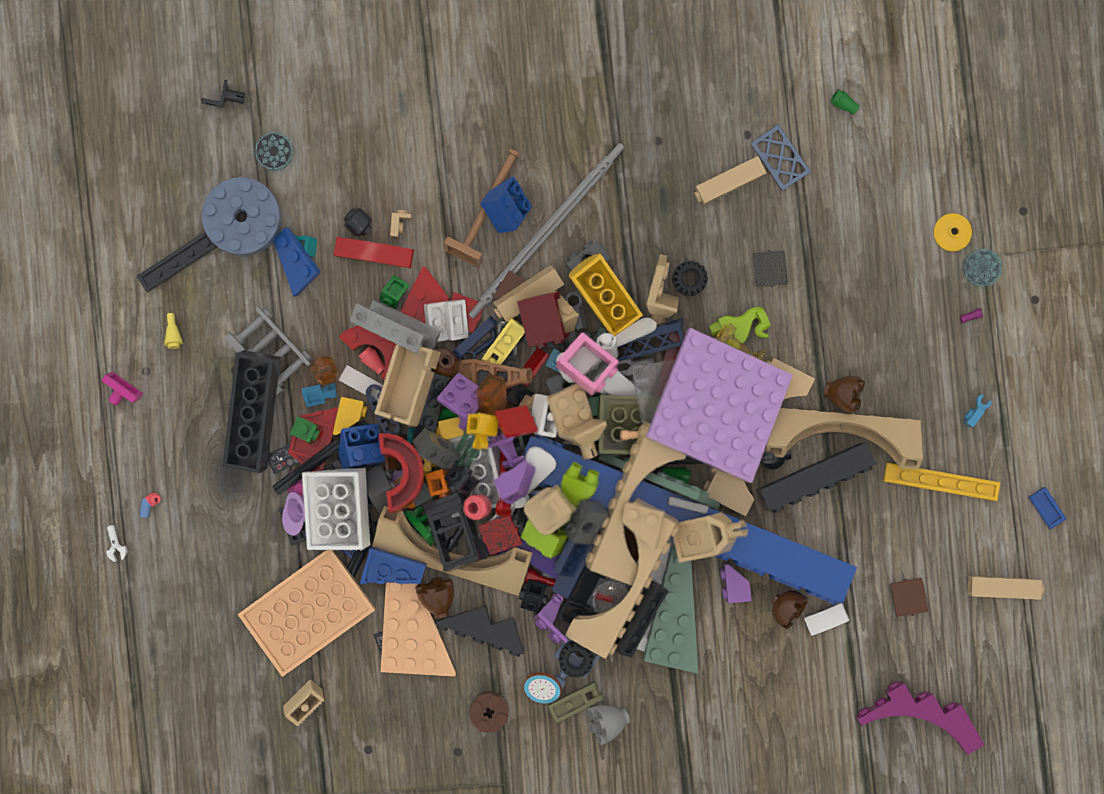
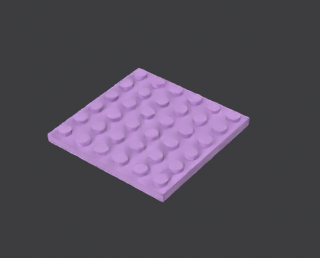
(719, 405)

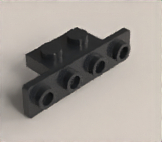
(432, 407)

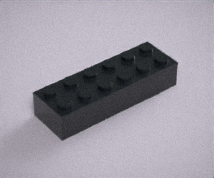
(251, 411)
(816, 476)

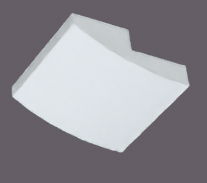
(448, 318)

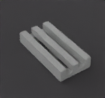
(687, 505)

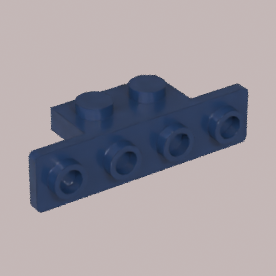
(570, 566)

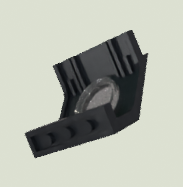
(585, 602)

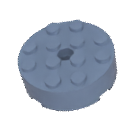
(228, 202)

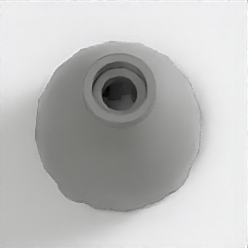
(607, 722)

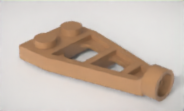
(470, 370)

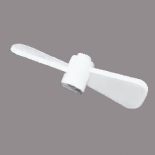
(586, 359)
(544, 466)

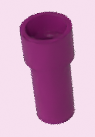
(976, 314)

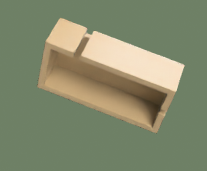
(407, 384)

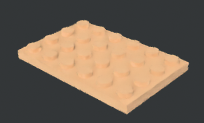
(306, 611)

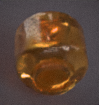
(324, 370)

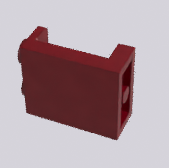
(542, 319)

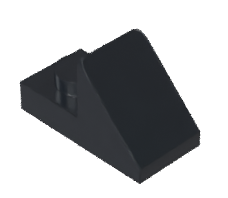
(516, 394)

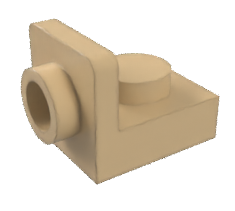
(396, 225)

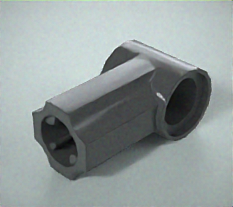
(581, 321)

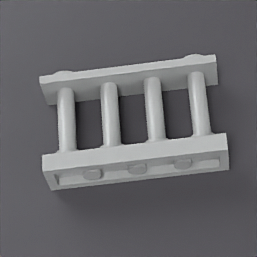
(395, 326)
(238, 340)

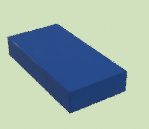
(1047, 507)

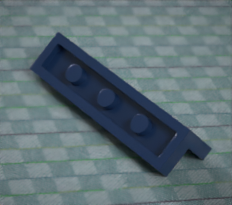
(662, 328)

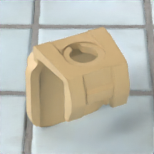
(549, 509)

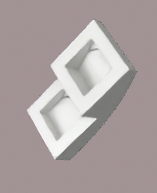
(826, 619)

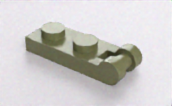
(575, 702)

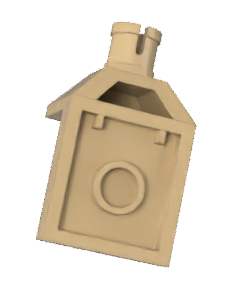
(658, 303)
(575, 420)
(707, 536)

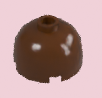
(788, 607)

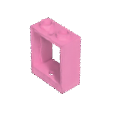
(579, 378)

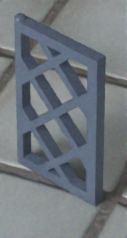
(775, 172)

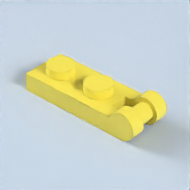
(505, 342)

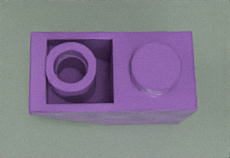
(515, 483)
(736, 586)

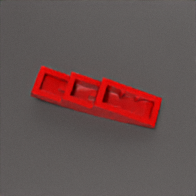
(373, 252)

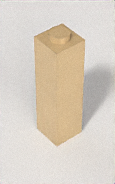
(729, 181)
(541, 283)
(1005, 587)

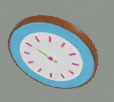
(542, 688)

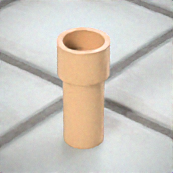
(625, 435)

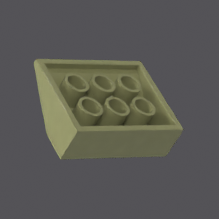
(620, 414)

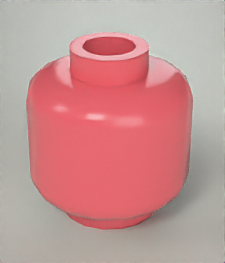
(477, 506)

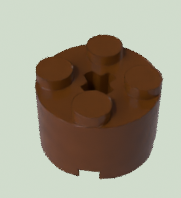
(495, 702)

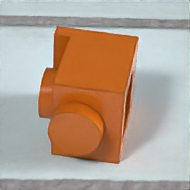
(437, 483)

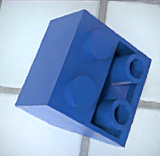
(506, 205)
(360, 447)

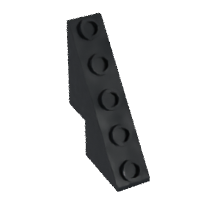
(478, 625)

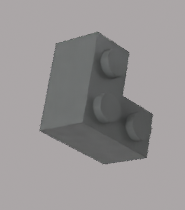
(378, 484)

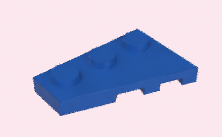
(295, 261)
(389, 567)

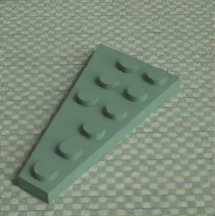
(667, 482)
(673, 626)

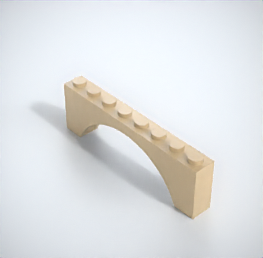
(896, 436)
(733, 491)
(610, 550)
(500, 572)
(602, 630)

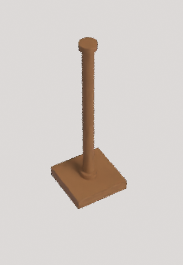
(463, 250)

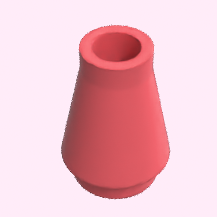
(372, 359)

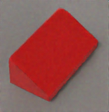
(536, 361)

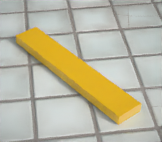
(942, 482)

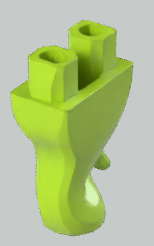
(743, 324)
(578, 486)

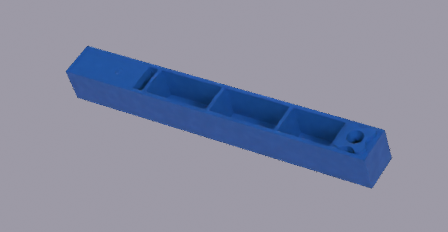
(757, 552)

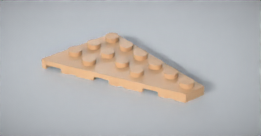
(410, 636)

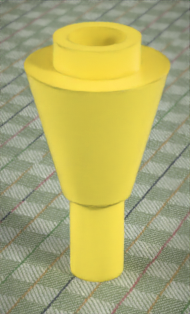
(172, 337)

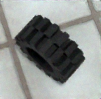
(701, 278)
(569, 669)

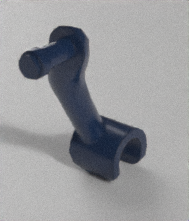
(483, 346)

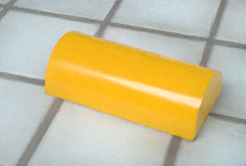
(605, 294)

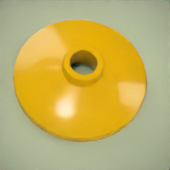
(943, 234)

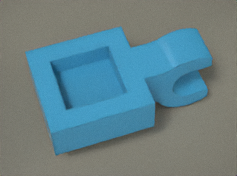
(316, 395)
(973, 415)

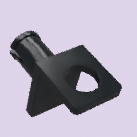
(227, 95)

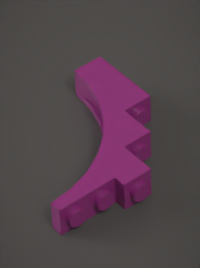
(925, 706)

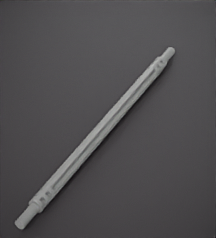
(549, 226)

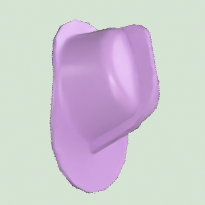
(293, 513)

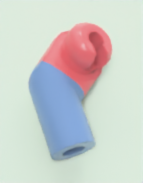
(148, 502)

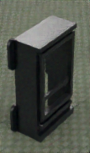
(445, 507)

